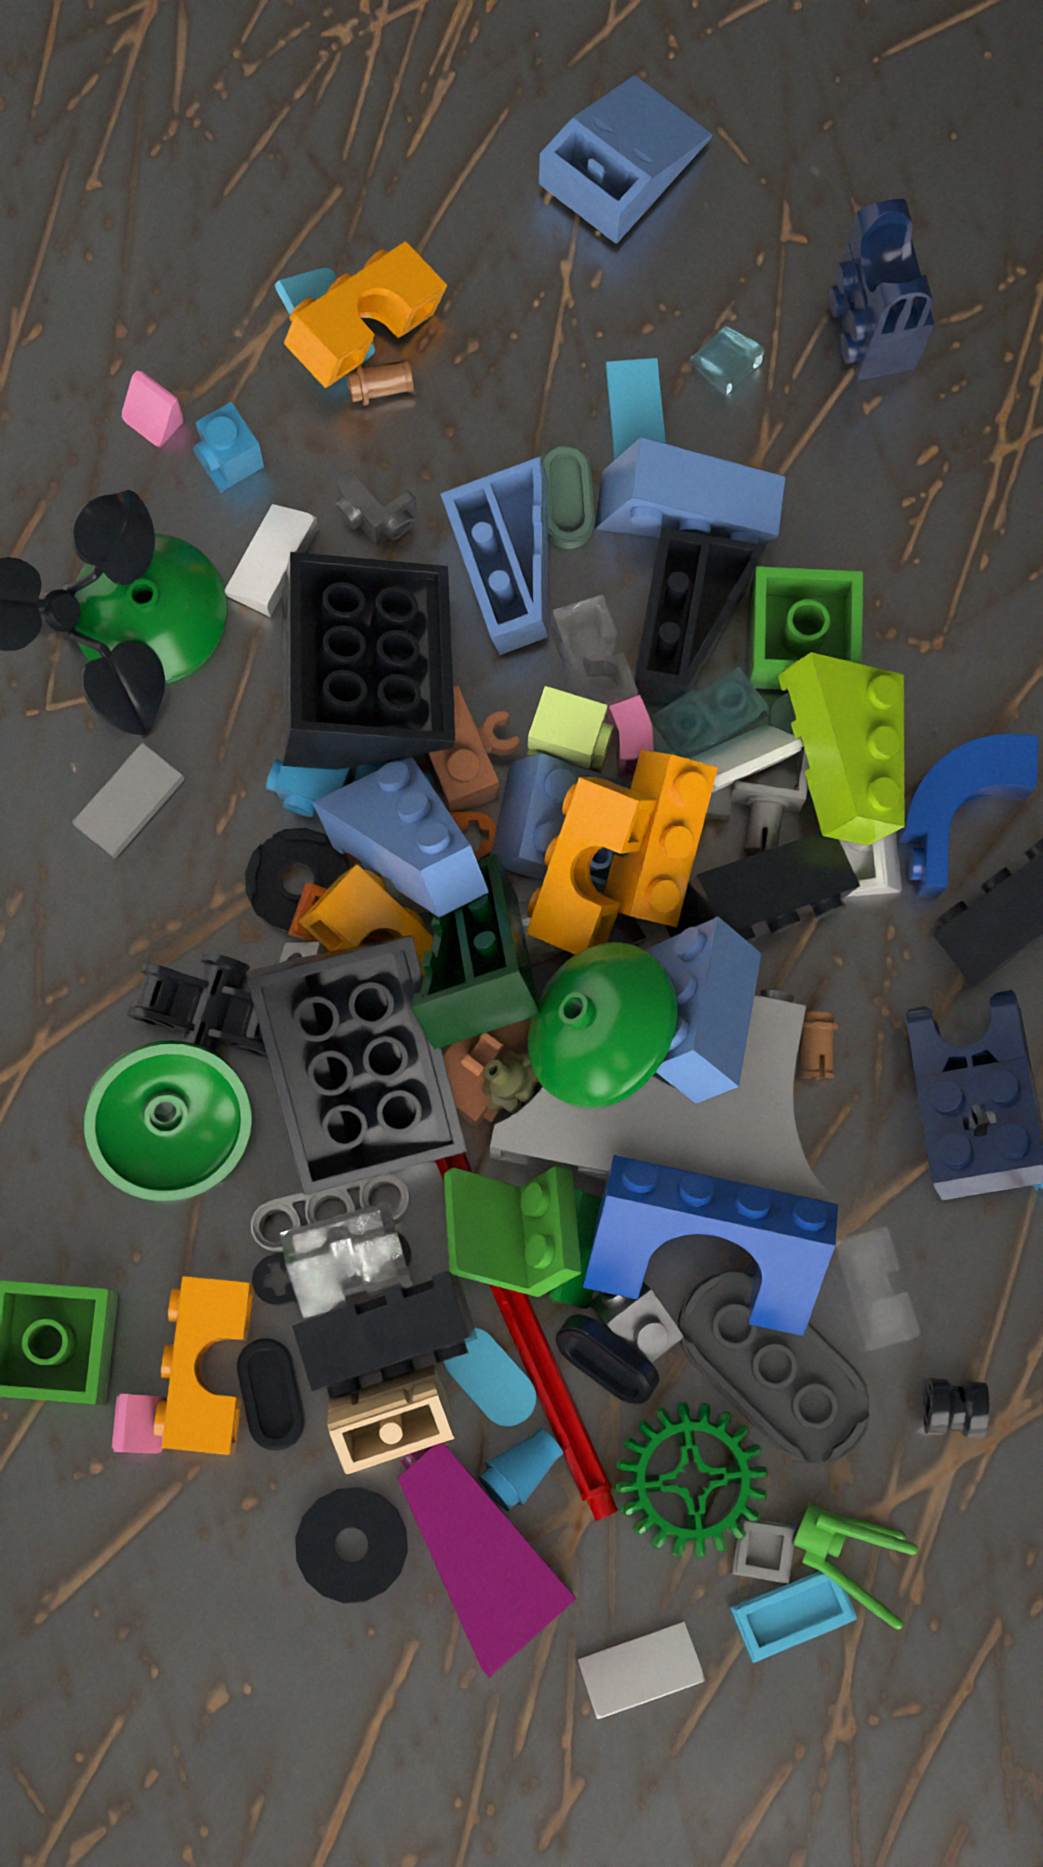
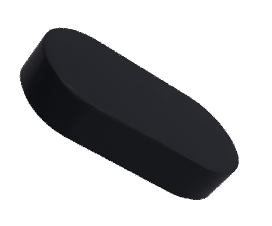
(607, 1359)
(271, 1394)

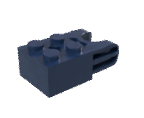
(882, 293)
(973, 1087)

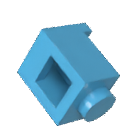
(227, 447)
(303, 786)

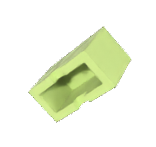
(570, 729)

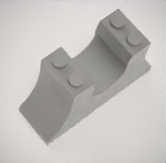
(732, 1136)

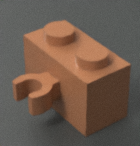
(465, 772)
(466, 1066)

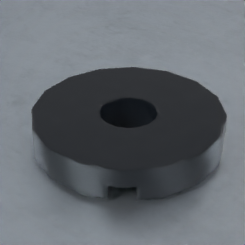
(277, 857)
(317, 1551)

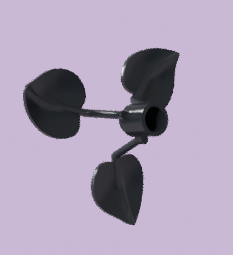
(116, 539)

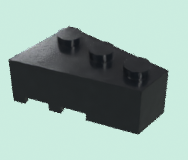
(689, 605)
(771, 888)
(999, 923)
(385, 1335)

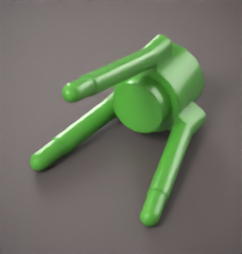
(825, 1533)

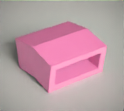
(630, 733)

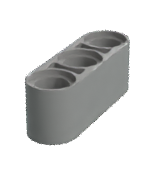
(304, 1208)

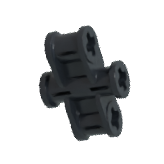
(204, 1009)

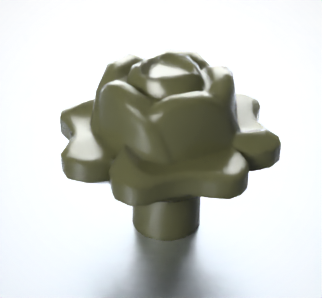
(510, 1082)

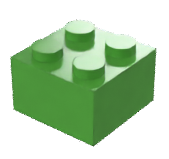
(801, 614)
(56, 1342)

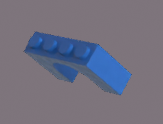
(654, 1203)

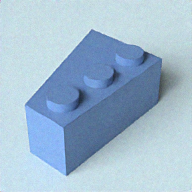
(688, 492)
(505, 550)
(405, 834)
(715, 994)

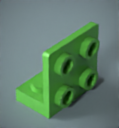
(513, 1233)

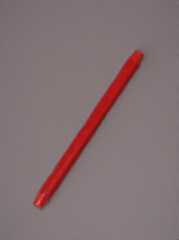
(550, 1386)

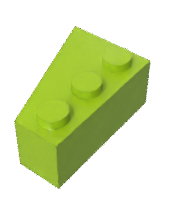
(853, 744)

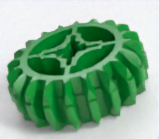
(739, 1474)

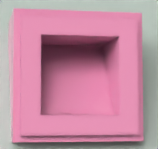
(151, 409)
(135, 1424)

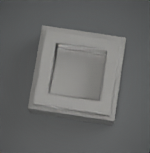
(764, 1550)

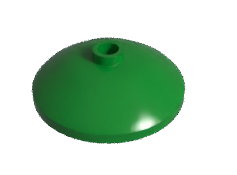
(178, 623)
(616, 1038)
(173, 1152)

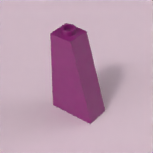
(485, 1562)

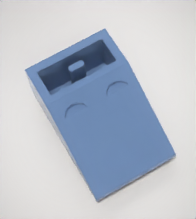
(620, 156)
(534, 816)

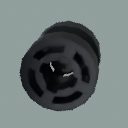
(956, 1408)

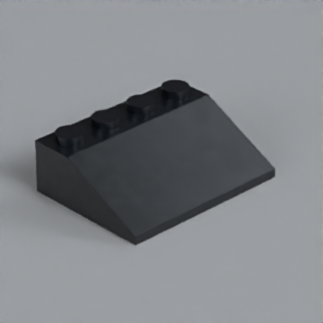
(364, 661)
(354, 1063)

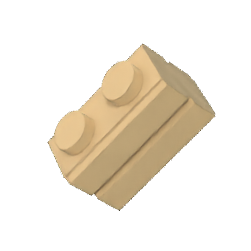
(390, 1419)

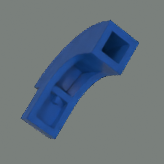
(980, 769)

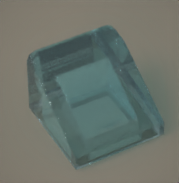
(727, 359)

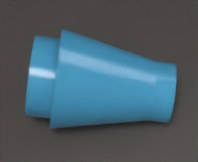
(518, 1471)

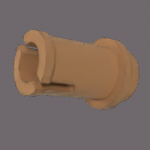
(379, 381)
(817, 1045)

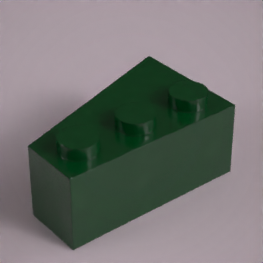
(477, 966)

